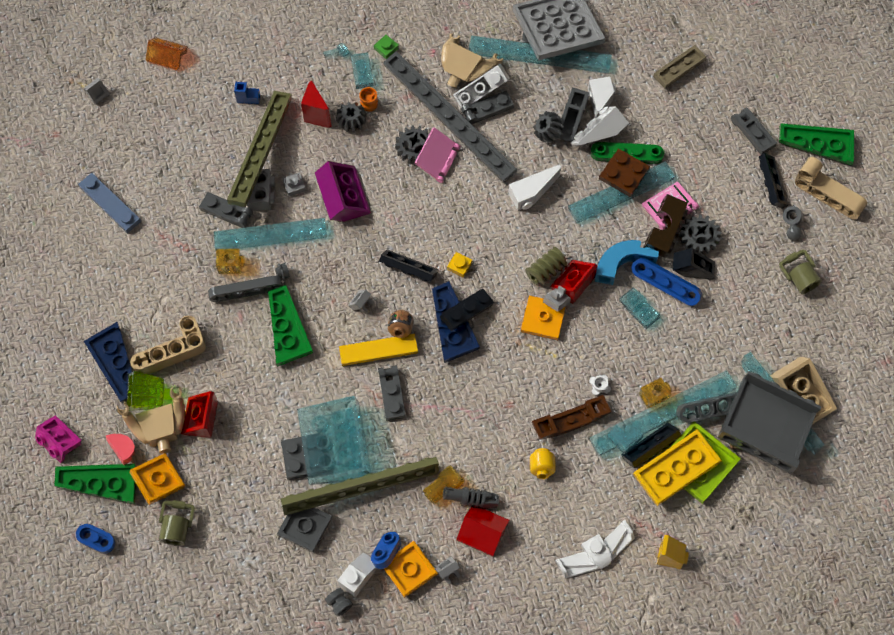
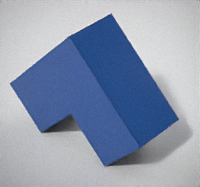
(246, 95)

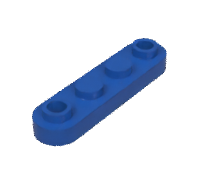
(666, 281)

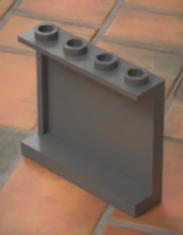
(769, 422)

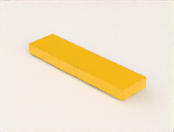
(378, 350)

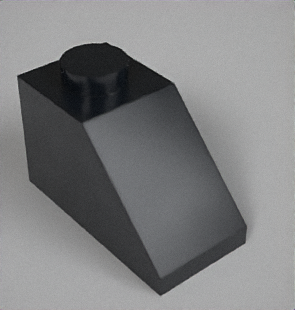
(693, 264)

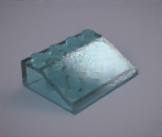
(334, 441)

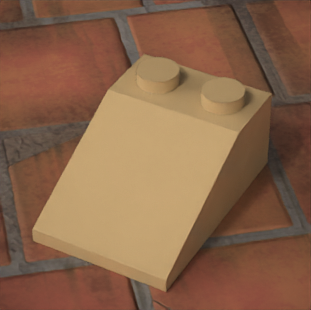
(805, 381)

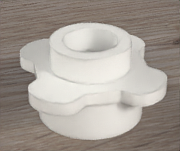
(600, 380)

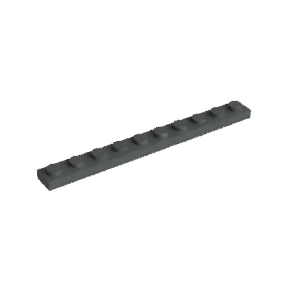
(450, 117)

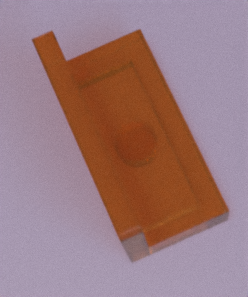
(165, 53)

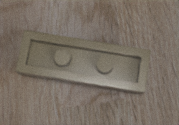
(679, 66)

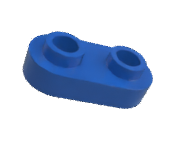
(96, 539)
(387, 548)

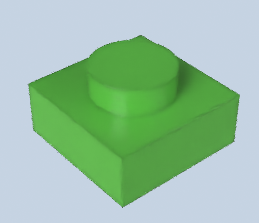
(386, 46)

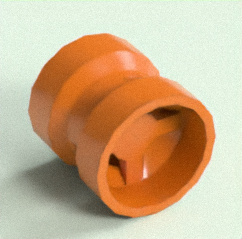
(368, 99)

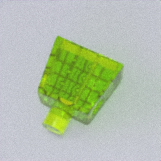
(146, 391)

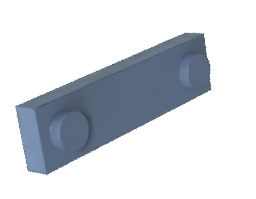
(109, 203)

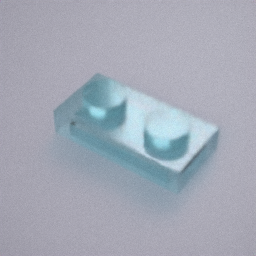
(362, 70)

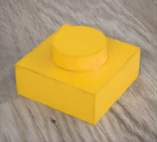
(459, 264)

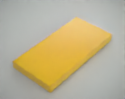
(677, 467)

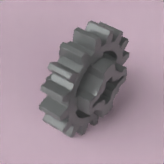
(408, 140)
(698, 240)

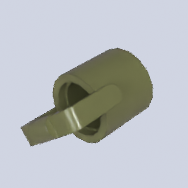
(803, 275)
(175, 527)

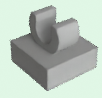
(96, 91)
(294, 184)
(557, 299)
(359, 301)
(447, 567)

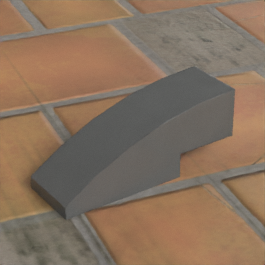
(573, 113)

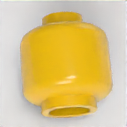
(542, 463)

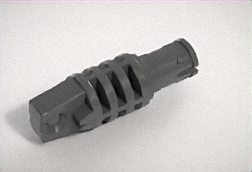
(471, 497)

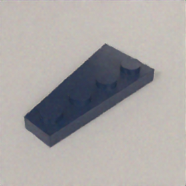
(459, 341)
(112, 358)

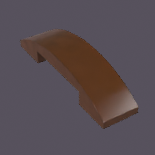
(572, 419)

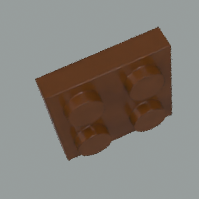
(624, 172)

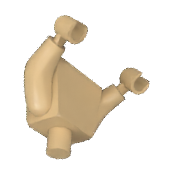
(464, 63)
(159, 424)

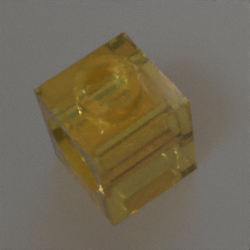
(224, 255)
(649, 398)

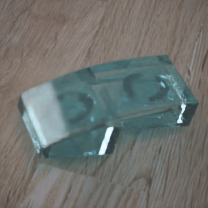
(639, 308)

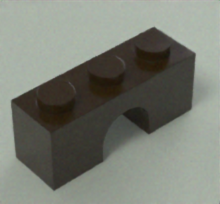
(672, 211)

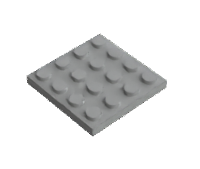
(558, 26)

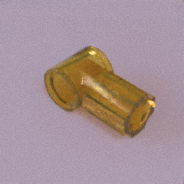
(448, 477)

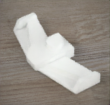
(597, 552)

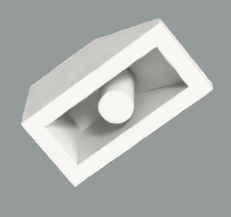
(601, 93)
(357, 574)

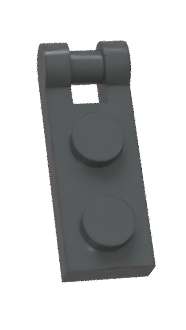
(487, 107)
(754, 131)
(221, 209)
(391, 393)

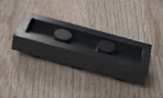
(773, 181)
(408, 265)
(466, 309)
(651, 445)

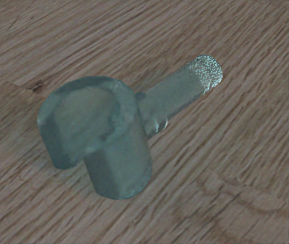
(341, 49)

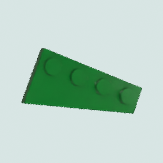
(823, 141)
(287, 329)
(102, 481)

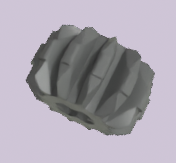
(351, 116)
(548, 127)

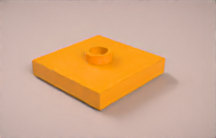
(542, 319)
(157, 478)
(410, 569)

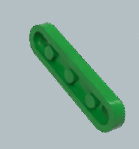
(640, 151)

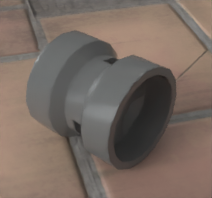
(338, 602)

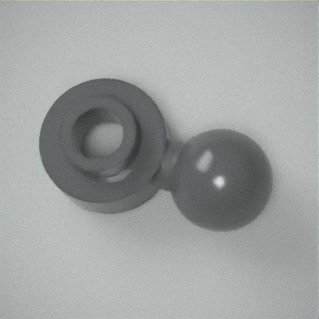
(793, 232)

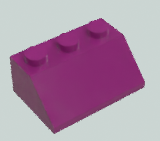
(342, 191)

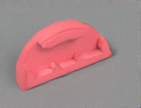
(122, 446)

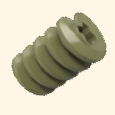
(546, 266)

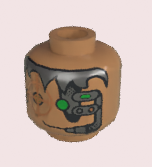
(400, 324)

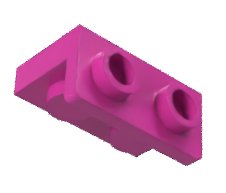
(56, 438)

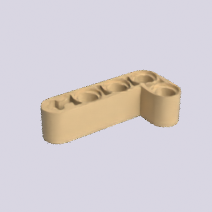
(828, 190)
(167, 349)

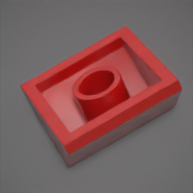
(314, 107)
(575, 278)
(200, 415)
(482, 530)

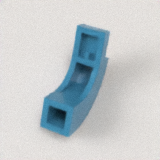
(620, 254)

